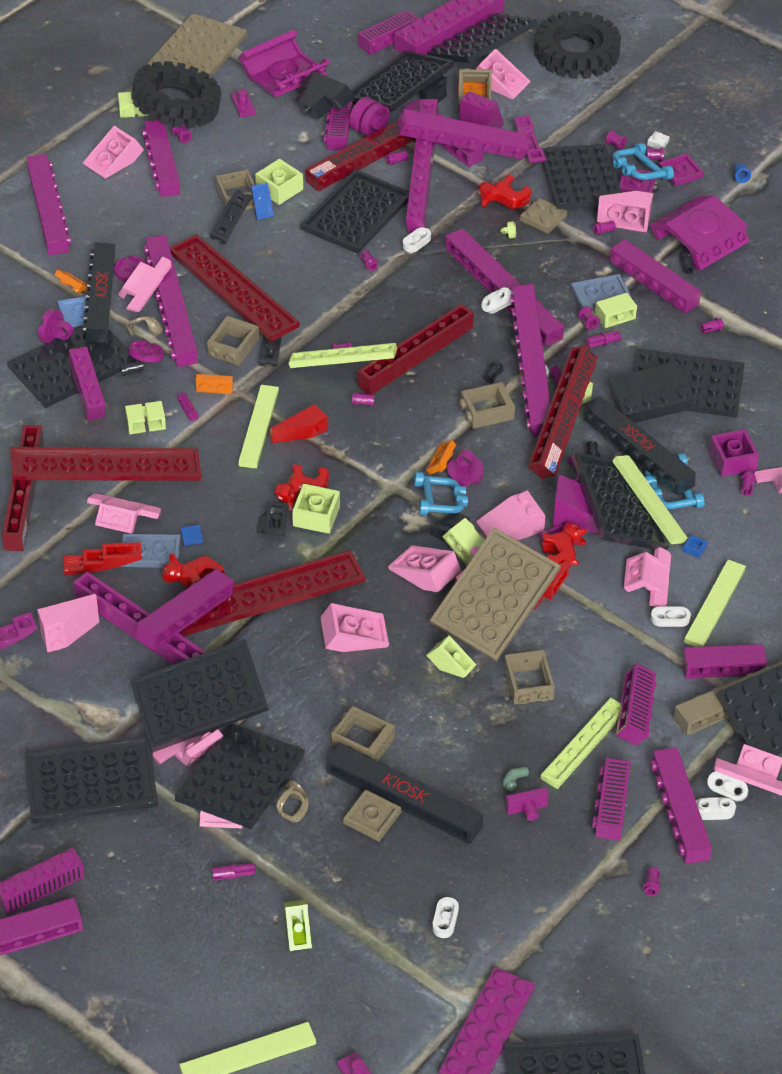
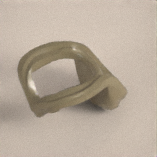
(153, 325)
(296, 791)

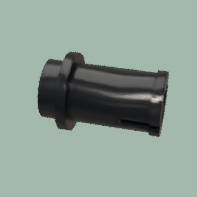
(688, 263)
(132, 367)
(495, 369)
(592, 450)

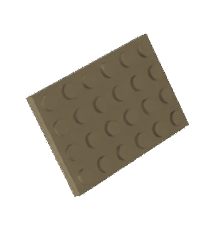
(201, 44)
(495, 594)

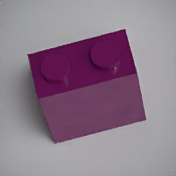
(480, 110)
(572, 505)

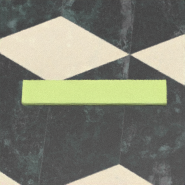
(343, 355)
(258, 426)
(650, 499)
(715, 604)
(582, 744)
(252, 1051)

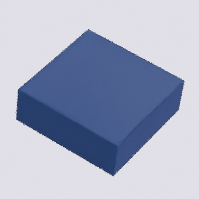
(191, 535)
(695, 546)

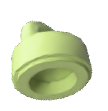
(510, 230)

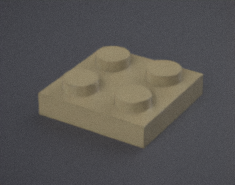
(543, 215)
(372, 815)

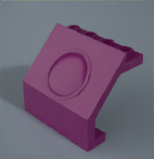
(280, 64)
(705, 228)

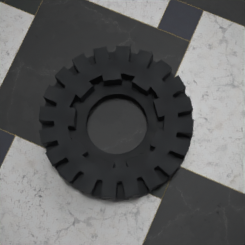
(565, 27)
(158, 105)

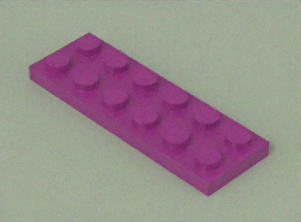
(489, 1024)

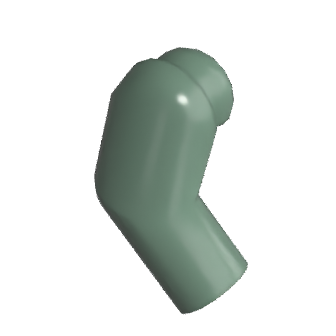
(509, 780)

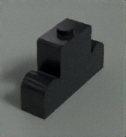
(322, 94)

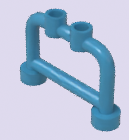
(640, 151)
(691, 499)
(428, 505)

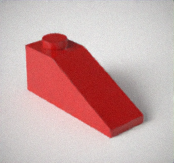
(300, 426)

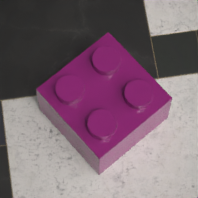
(733, 452)

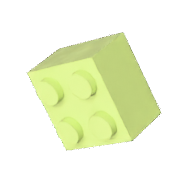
(282, 180)
(316, 508)

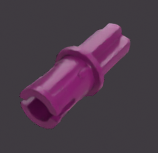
(603, 339)
(233, 871)

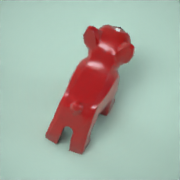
(504, 193)
(290, 491)
(563, 543)
(189, 572)

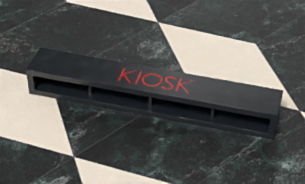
(99, 292)
(639, 445)
(406, 793)

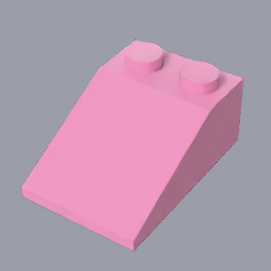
(505, 76)
(113, 153)
(626, 209)
(516, 517)
(426, 567)
(67, 621)
(353, 629)

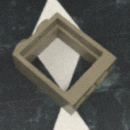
(469, 75)
(240, 179)
(236, 328)
(489, 416)
(534, 661)
(355, 716)

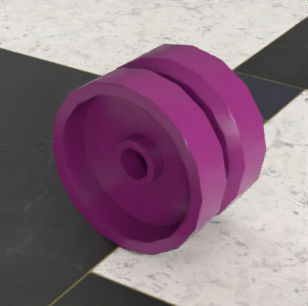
(368, 116)

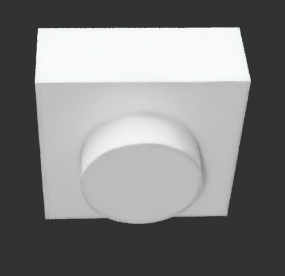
(658, 140)

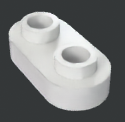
(416, 239)
(496, 300)
(670, 616)
(728, 786)
(716, 808)
(445, 919)

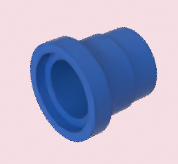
(743, 176)

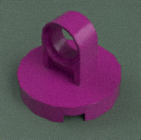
(53, 326)
(465, 469)

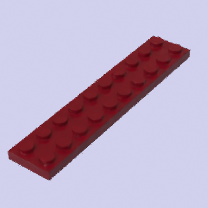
(234, 287)
(105, 464)
(282, 590)

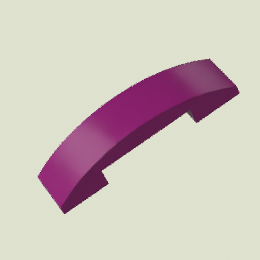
(524, 125)
(21, 628)

